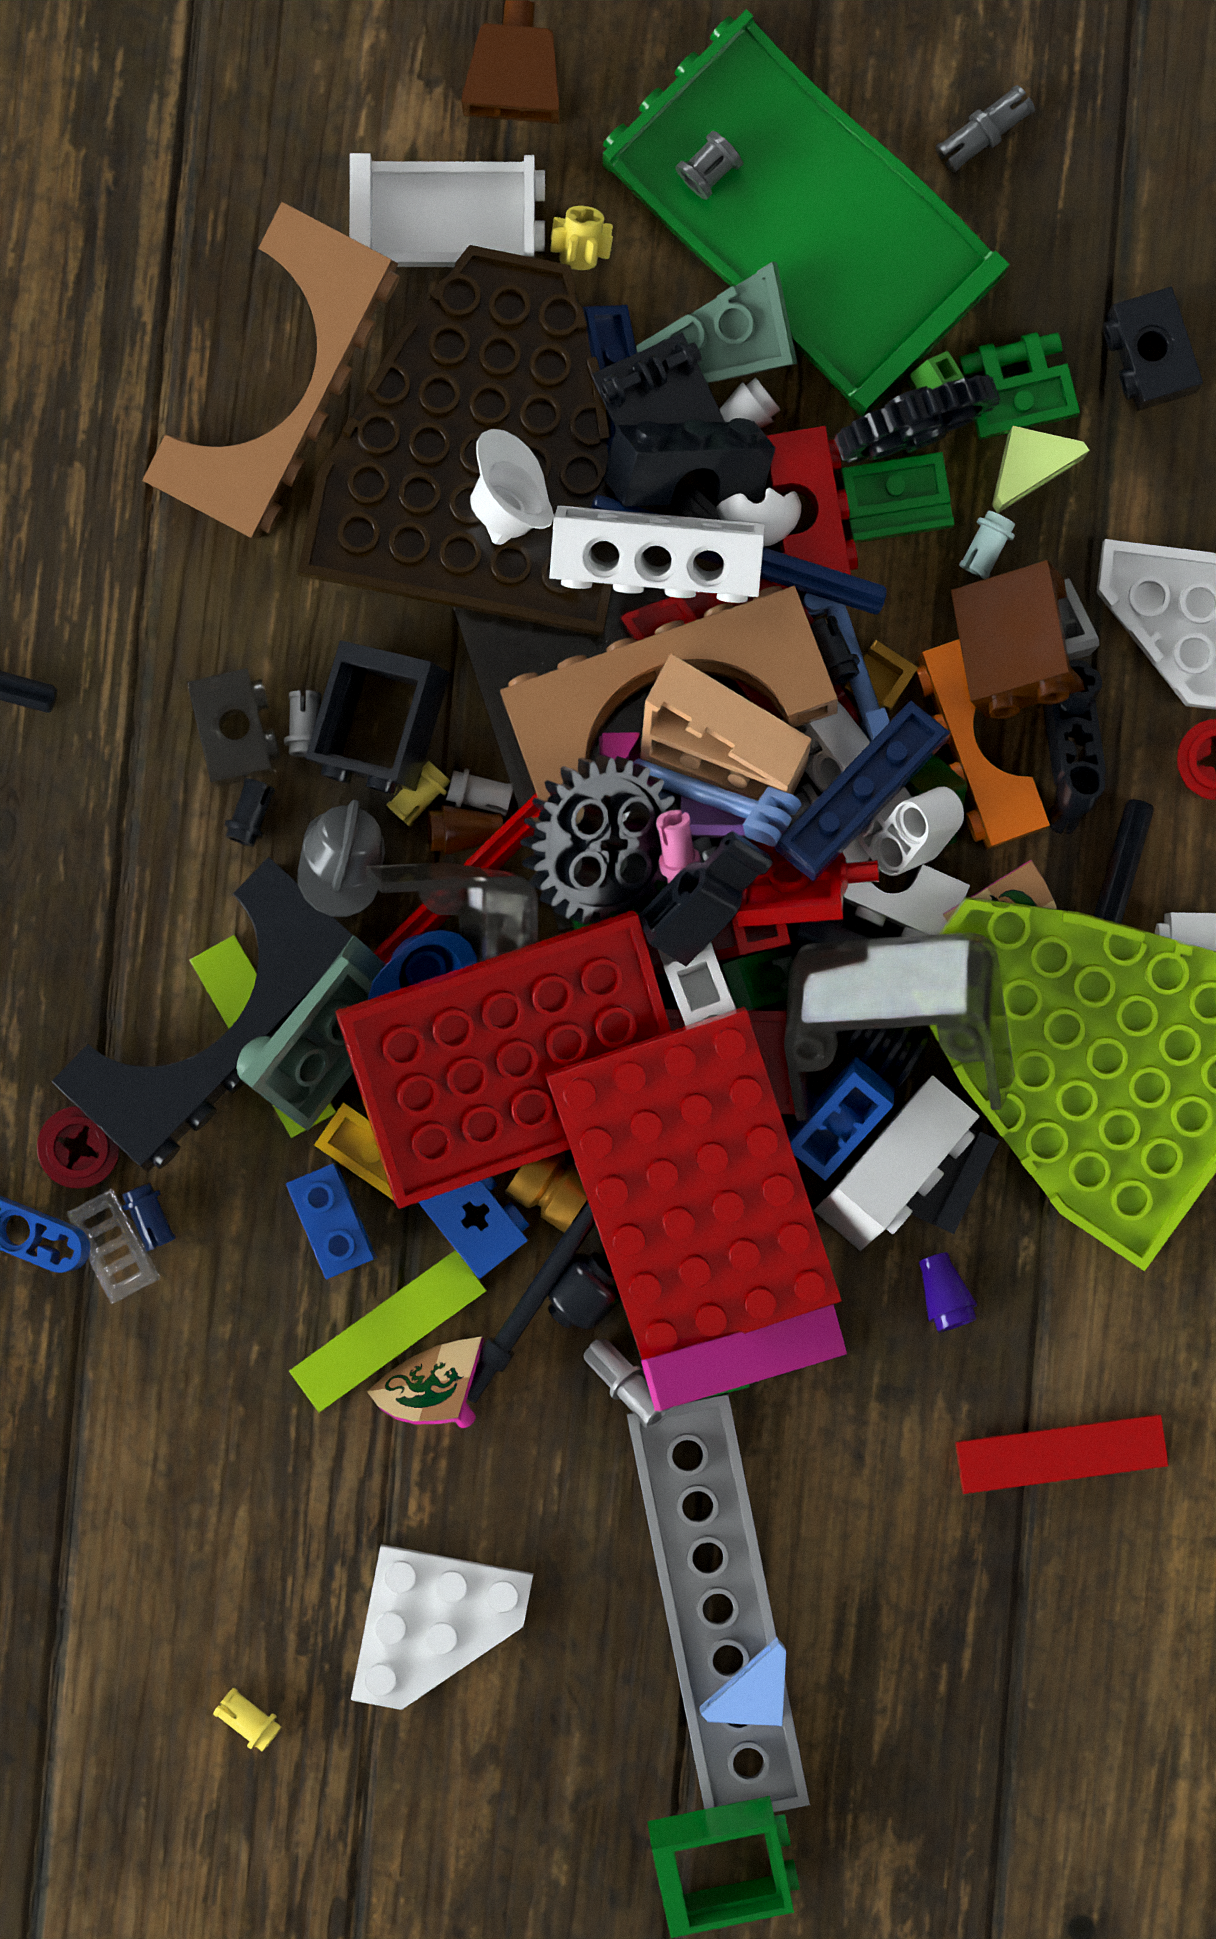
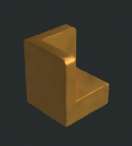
(887, 673)

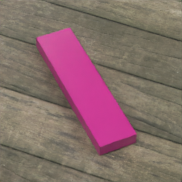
(743, 1358)

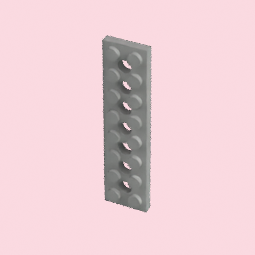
(686, 1588)

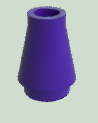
(946, 1295)

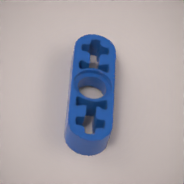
(46, 1256)

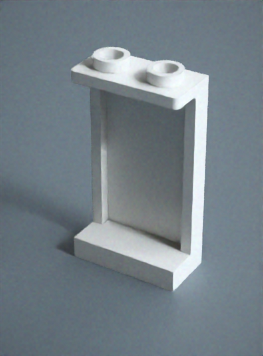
(437, 209)

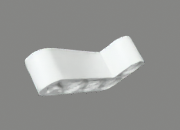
(908, 827)

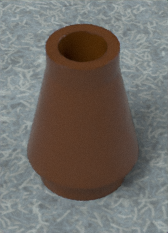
(460, 829)

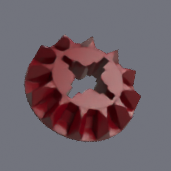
(56, 1157)

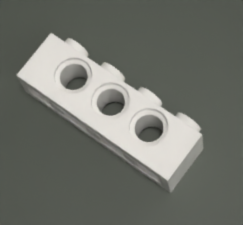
(684, 538)

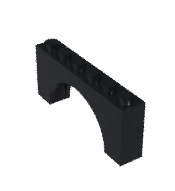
(157, 1105)

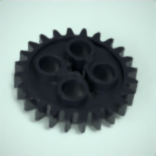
(917, 418)
(598, 839)

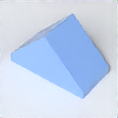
(753, 1693)

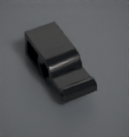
(702, 898)

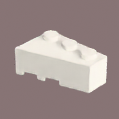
(899, 1165)

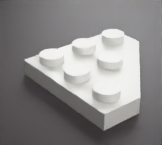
(1168, 609)
(431, 1621)

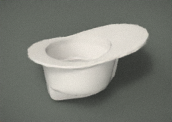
(510, 489)

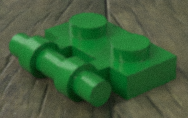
(1029, 398)

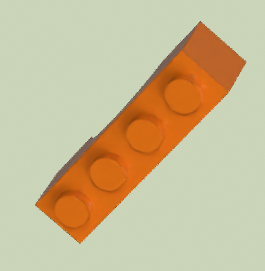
(1001, 803)

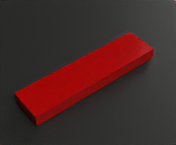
(1061, 1453)

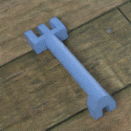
(873, 717)
(762, 817)

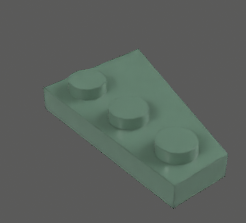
(739, 330)

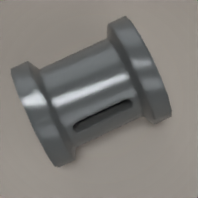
(709, 165)

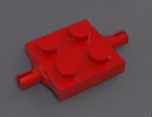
(792, 897)

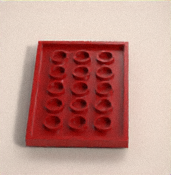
(464, 1056)
(694, 1185)

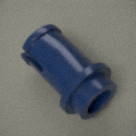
(148, 1216)

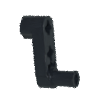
(1083, 781)

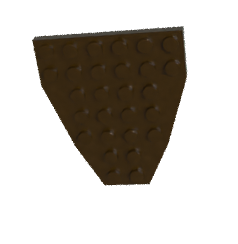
(392, 500)

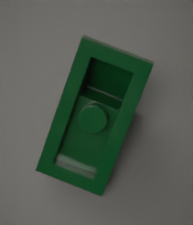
(759, 978)

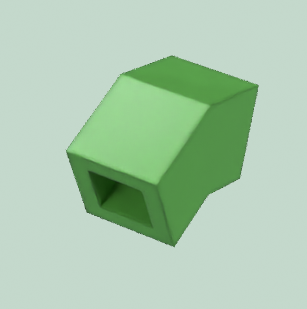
(935, 372)

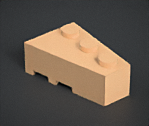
(719, 735)

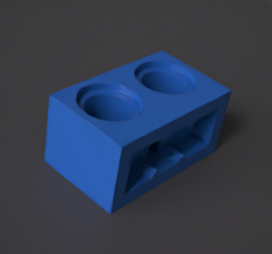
(331, 1220)

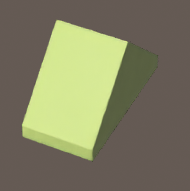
(1031, 461)

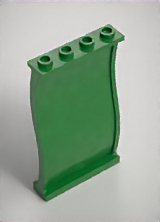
(859, 241)

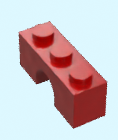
(806, 465)

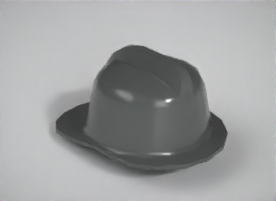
(336, 860)

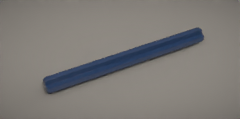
(793, 572)

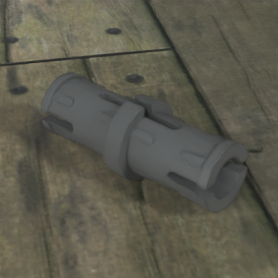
(985, 128)

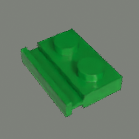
(897, 497)

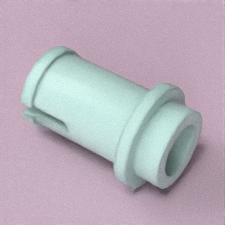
(987, 544)

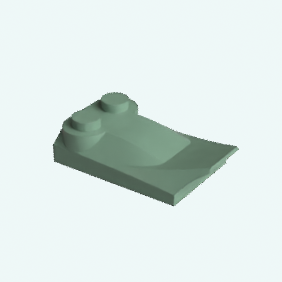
(307, 1055)

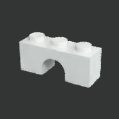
(915, 909)

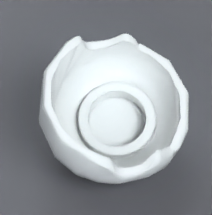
(776, 512)

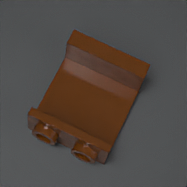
(1015, 640)

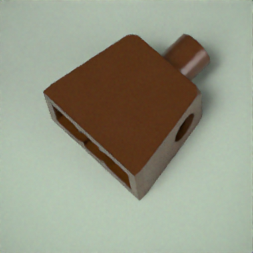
(513, 70)

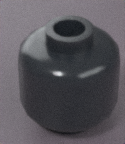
(584, 1292)

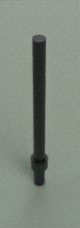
(498, 1351)

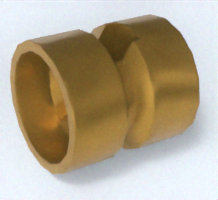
(552, 1187)

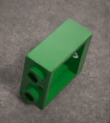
(728, 1903)

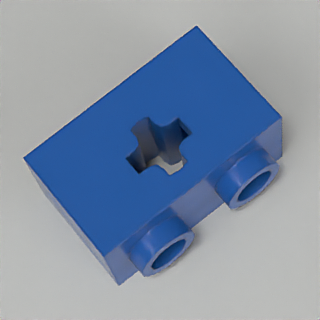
(841, 1118)
(478, 1247)

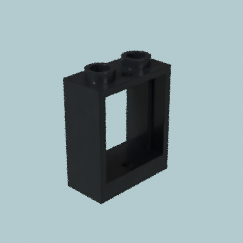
(338, 708)

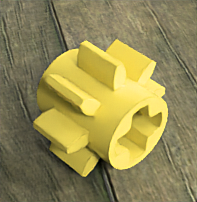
(581, 237)

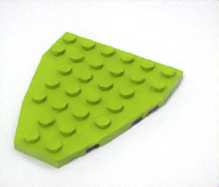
(1107, 1067)

